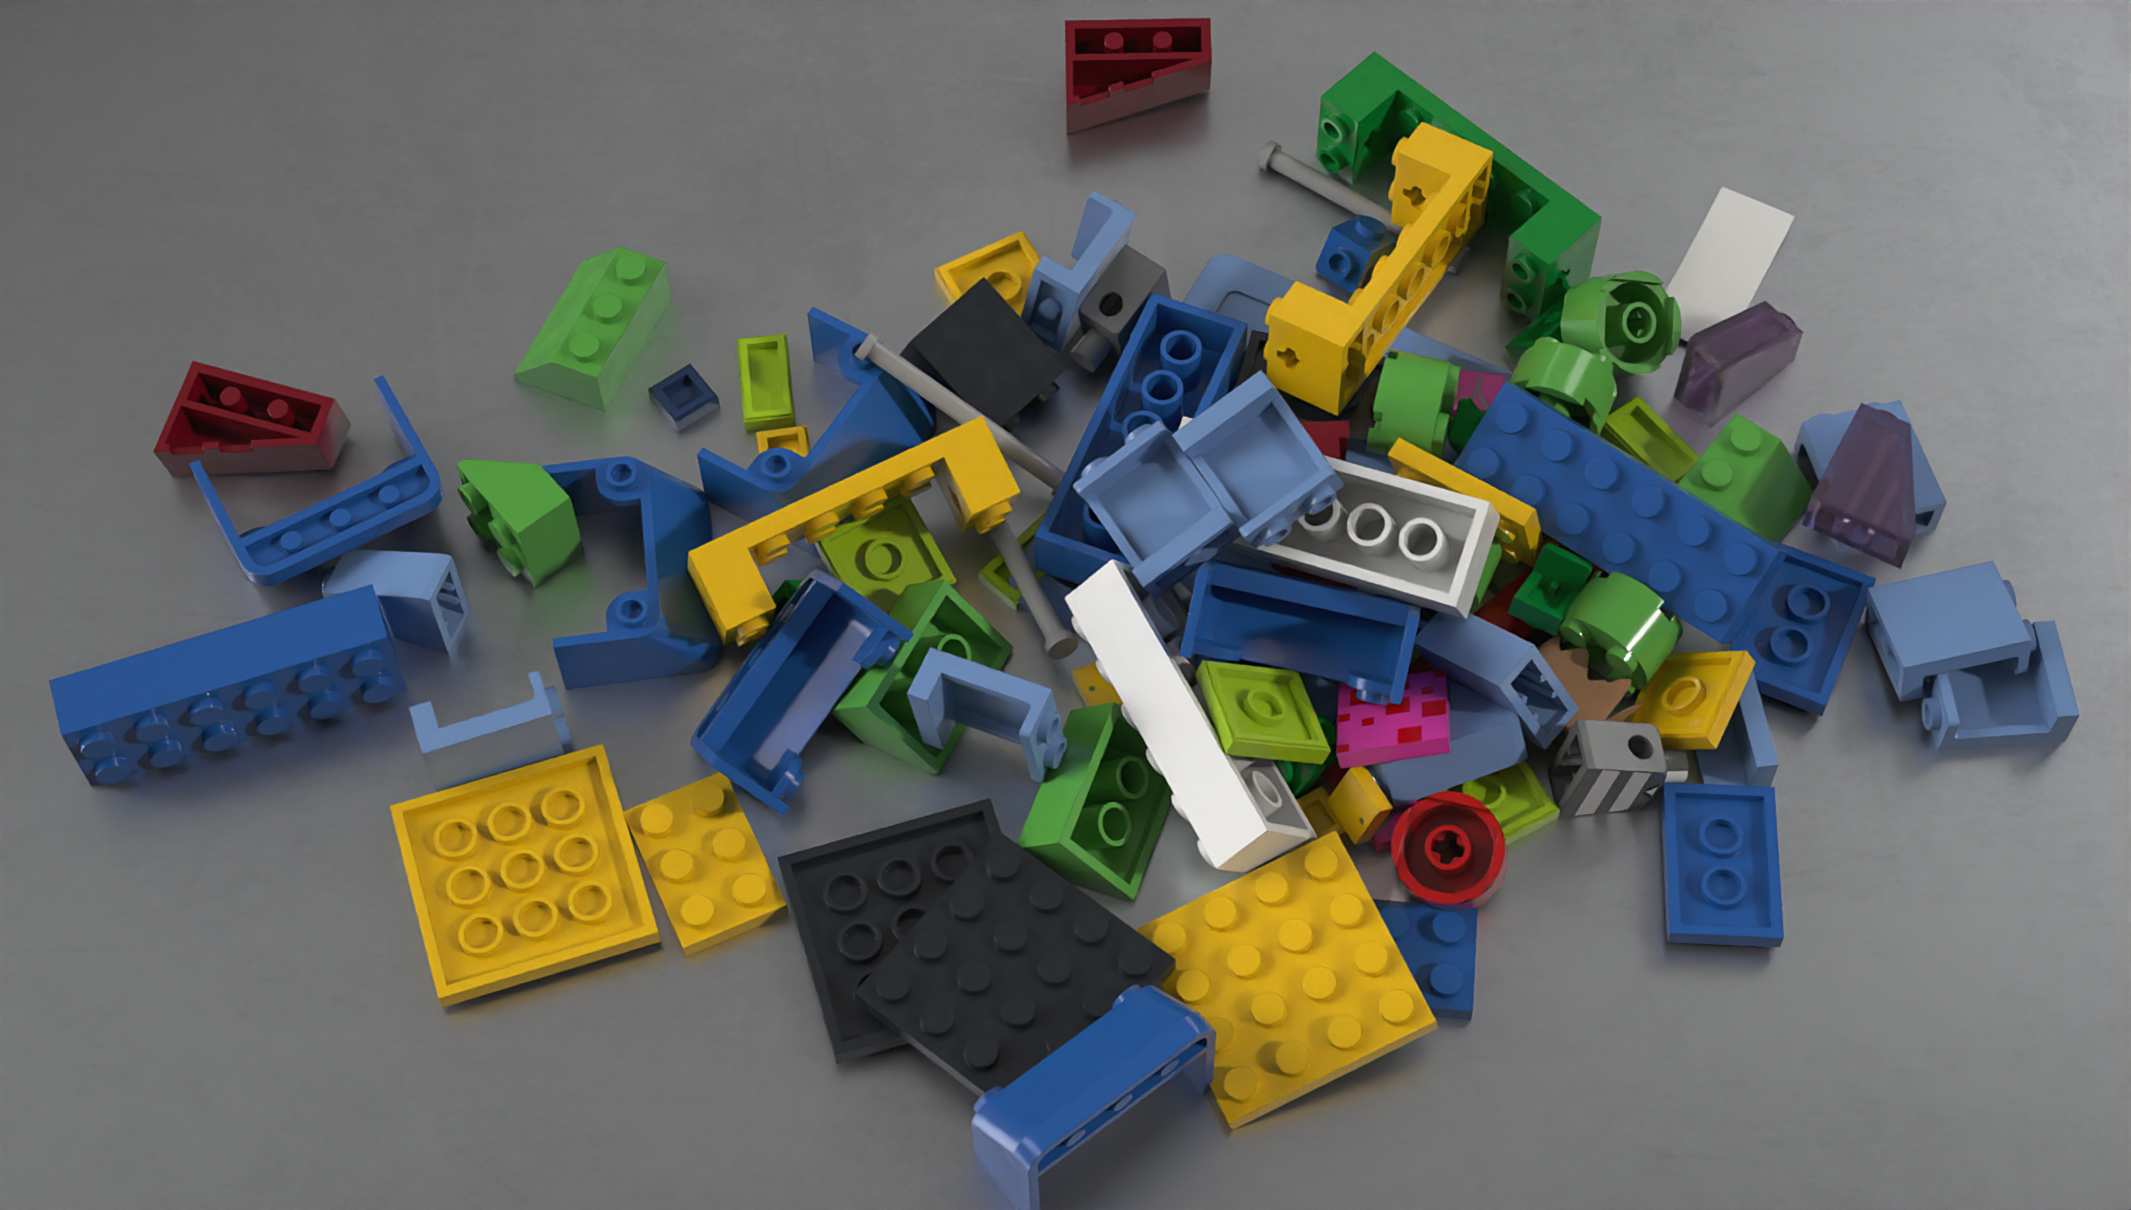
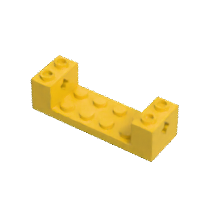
(1329, 347)
(961, 461)

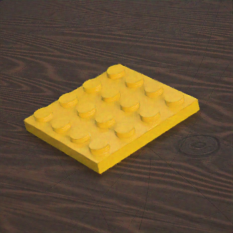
(523, 875)
(1291, 978)

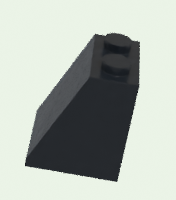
(986, 357)

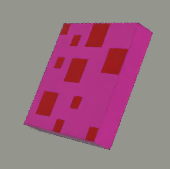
(1395, 732)

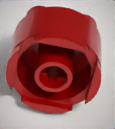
(1430, 826)

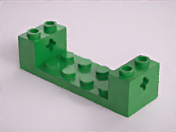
(1546, 227)

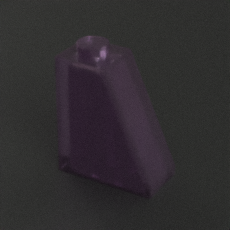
(1735, 360)
(1869, 488)

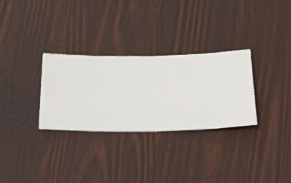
(1727, 260)

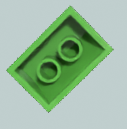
(598, 327)
(1751, 479)
(877, 698)
(1099, 806)

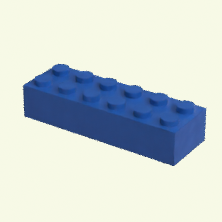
(1170, 369)
(1622, 512)
(228, 686)

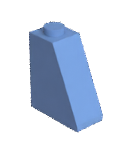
(415, 590)
(1501, 670)
(1481, 742)

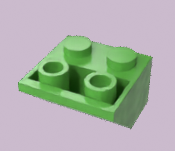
(522, 516)

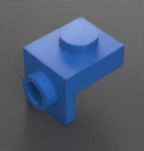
(1353, 250)

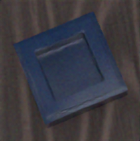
(684, 397)

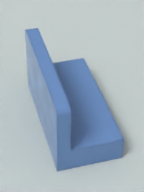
(1746, 748)

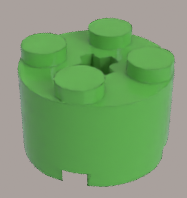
(1624, 319)
(1568, 380)
(1413, 403)
(1620, 629)

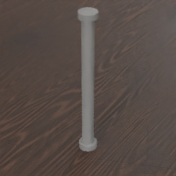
(1274, 158)
(957, 408)
(1059, 641)

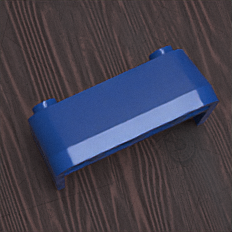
(872, 427)
(341, 521)
(1301, 627)
(654, 629)
(793, 685)
(1088, 1086)

